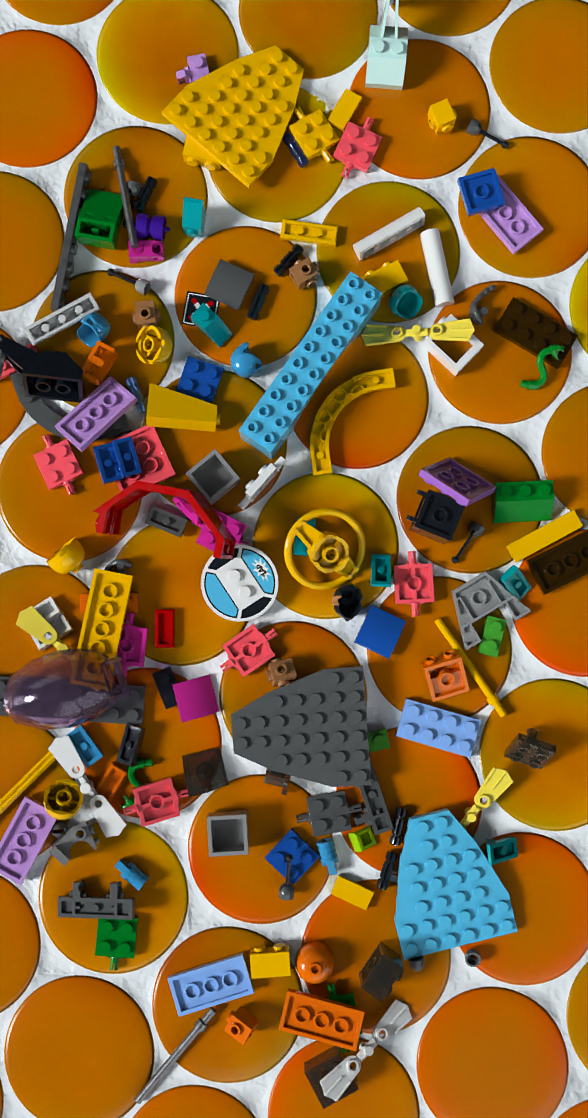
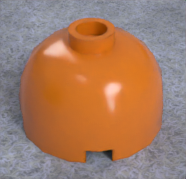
(314, 962)

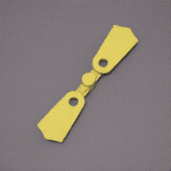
(450, 331)
(37, 626)
(493, 786)

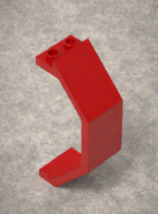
(112, 511)

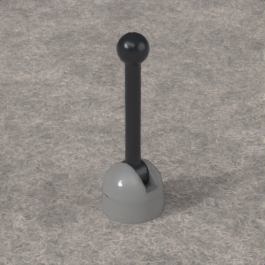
(141, 286)

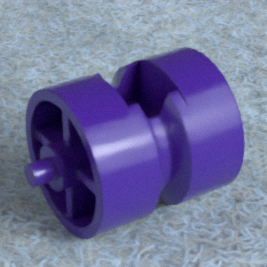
(155, 227)

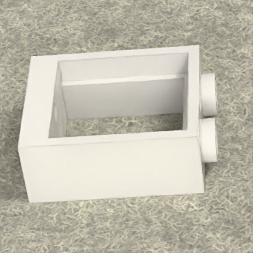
(444, 359)

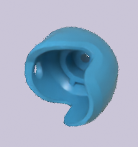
(94, 328)
(244, 362)

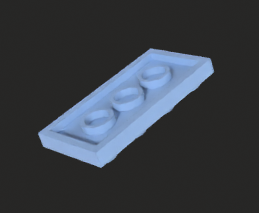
(438, 728)
(210, 984)

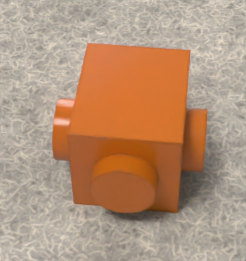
(241, 1024)

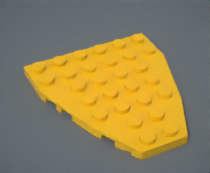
(240, 111)

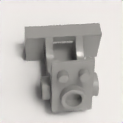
(61, 849)

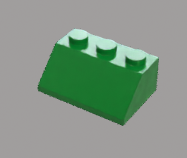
(522, 501)

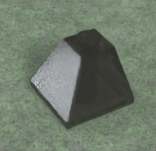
(204, 771)

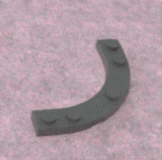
(48, 419)

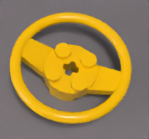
(319, 543)

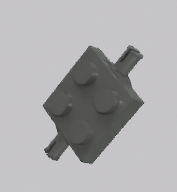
(329, 813)

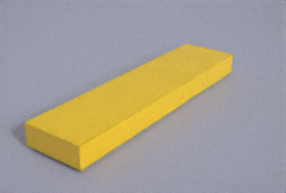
(544, 536)

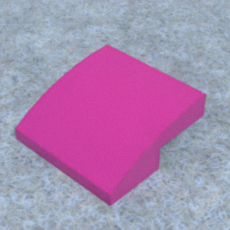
(195, 698)

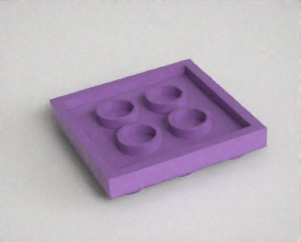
(457, 481)

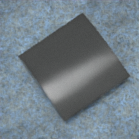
(229, 284)

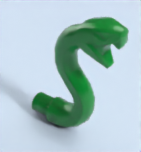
(534, 385)
(141, 763)

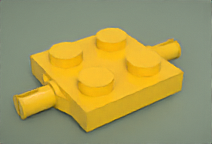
(314, 134)

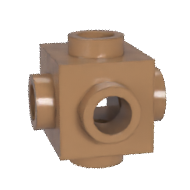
(304, 273)
(146, 314)
(281, 672)

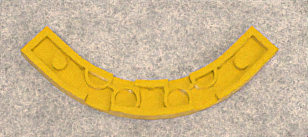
(333, 405)

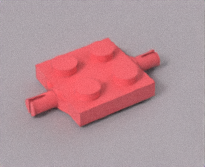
(357, 147)
(59, 464)
(413, 583)
(248, 650)
(156, 801)

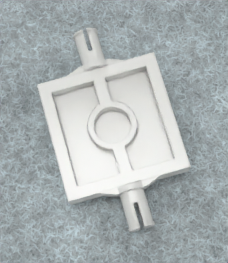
(255, 487)

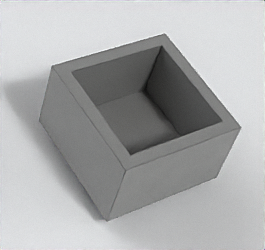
(213, 477)
(228, 833)

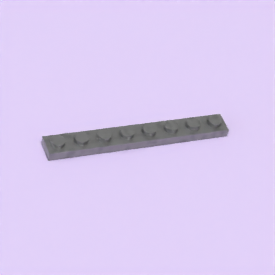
(70, 247)

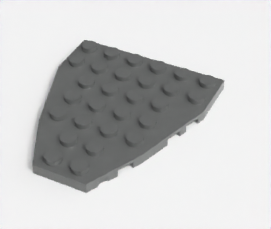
(310, 729)

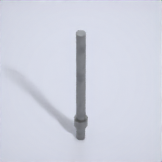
(119, 166)
(199, 1026)

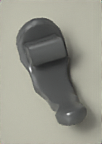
(477, 315)
(121, 565)

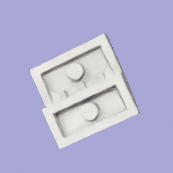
(55, 617)

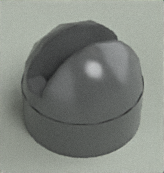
(59, 825)
(470, 959)
(417, 963)

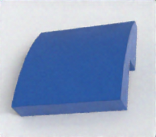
(117, 460)
(380, 632)

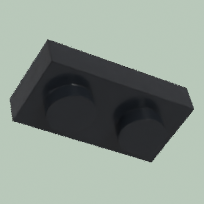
(164, 680)
(130, 745)

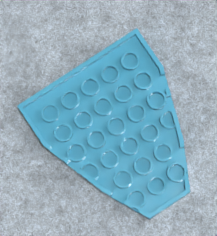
(446, 889)

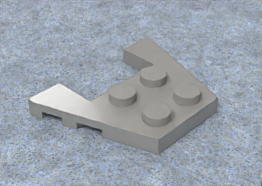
(478, 599)

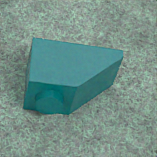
(193, 217)
(211, 325)

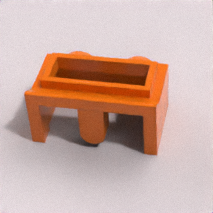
(99, 363)

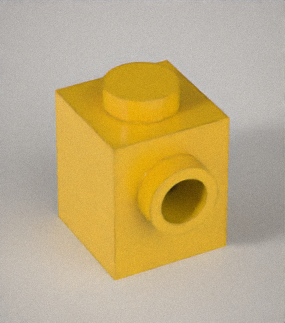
(441, 116)

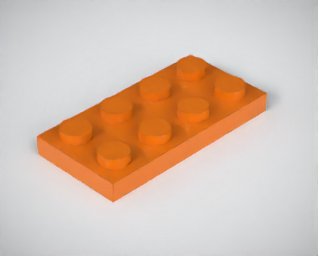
(321, 1019)

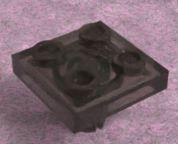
(530, 750)

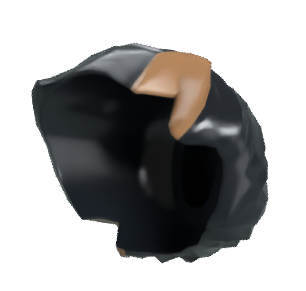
(347, 601)

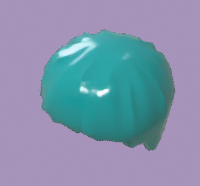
(405, 301)

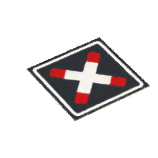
(193, 302)

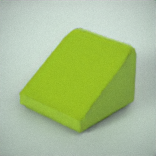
(362, 839)

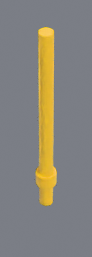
(492, 698)

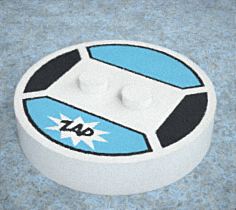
(240, 586)

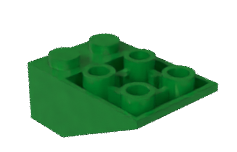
(100, 219)

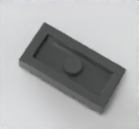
(166, 521)

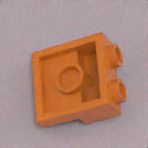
(445, 675)

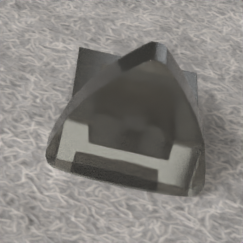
(278, 779)

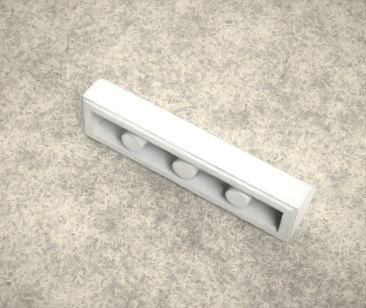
(389, 233)
(437, 267)
(61, 319)

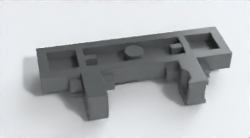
(375, 809)
(81, 905)

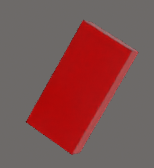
(164, 628)

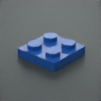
(481, 192)
(200, 379)
(302, 854)

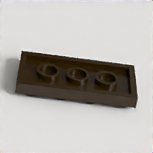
(534, 331)
(560, 563)

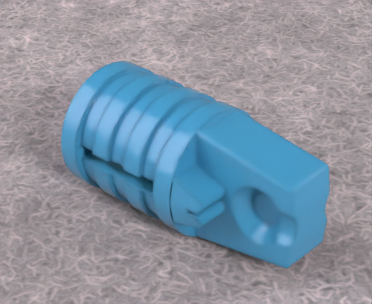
(328, 854)
(132, 873)

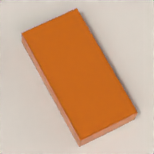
(111, 781)

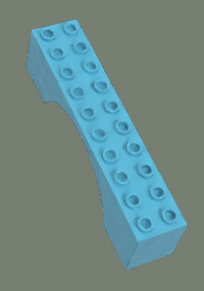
(308, 365)

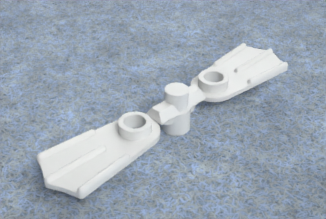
(106, 815)
(341, 1076)

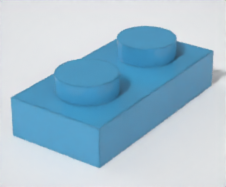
(85, 745)

